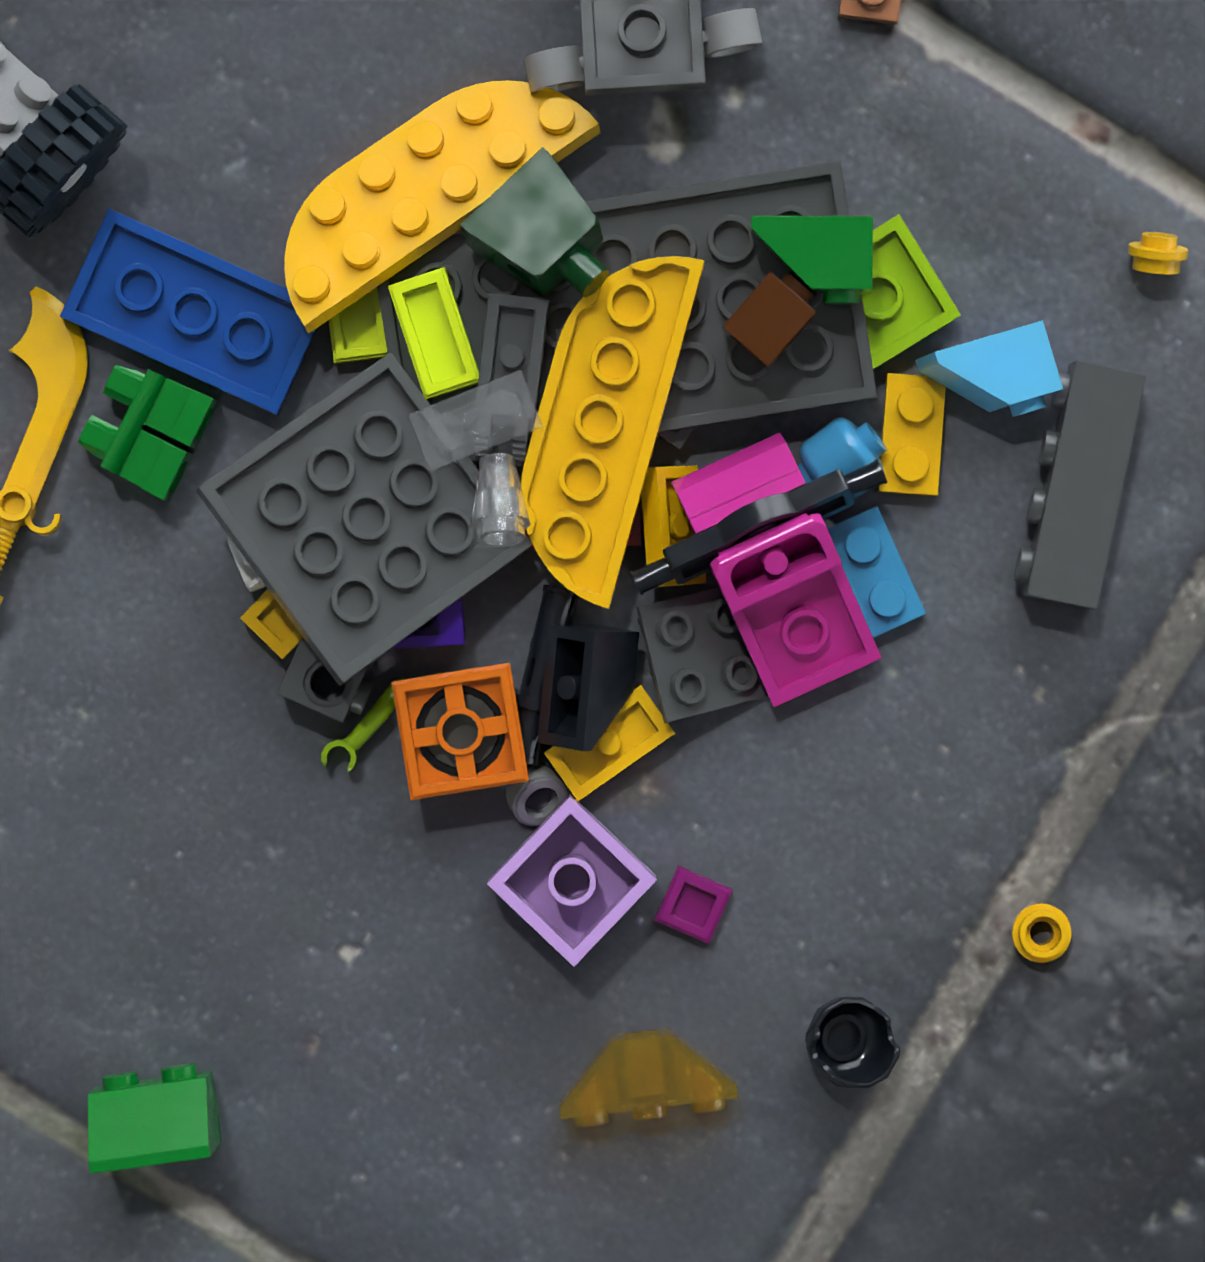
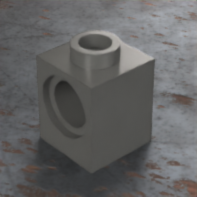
(300, 688)

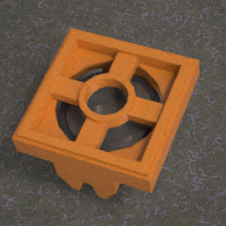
(460, 731)

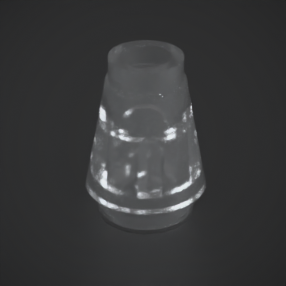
(499, 503)

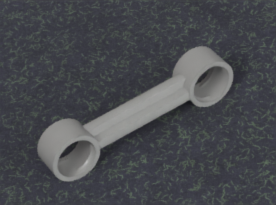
(723, 36)

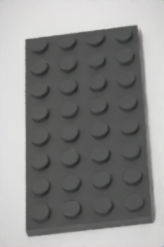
(705, 222)

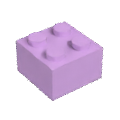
(572, 880)

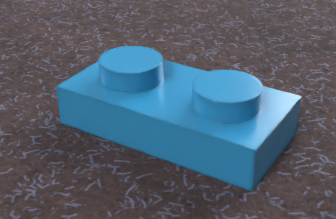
(876, 572)

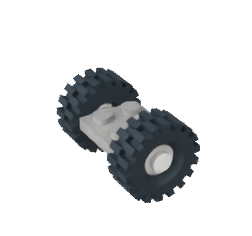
(48, 145)

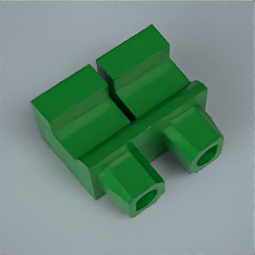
(154, 404)

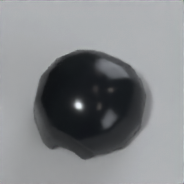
(851, 1043)

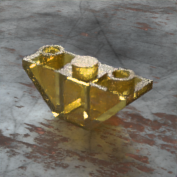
(644, 1076)

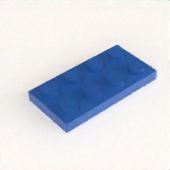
(190, 311)

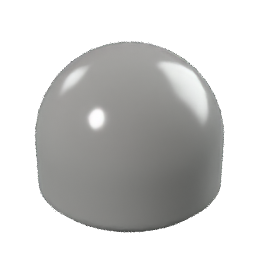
(539, 777)

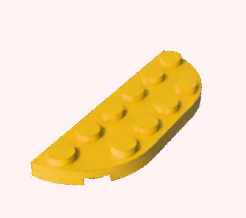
(419, 189)
(604, 420)

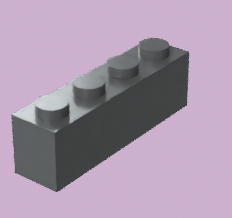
(1081, 485)

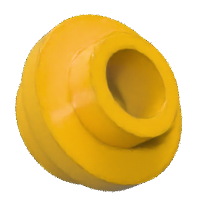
(1157, 253)
(1054, 946)

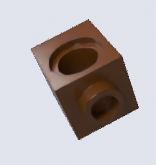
(771, 317)

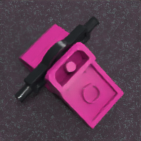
(774, 563)

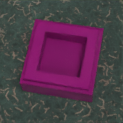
(693, 904)

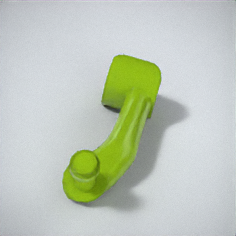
(365, 729)

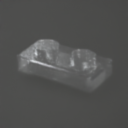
(476, 420)

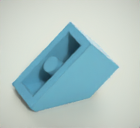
(999, 370)

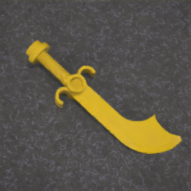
(59, 363)

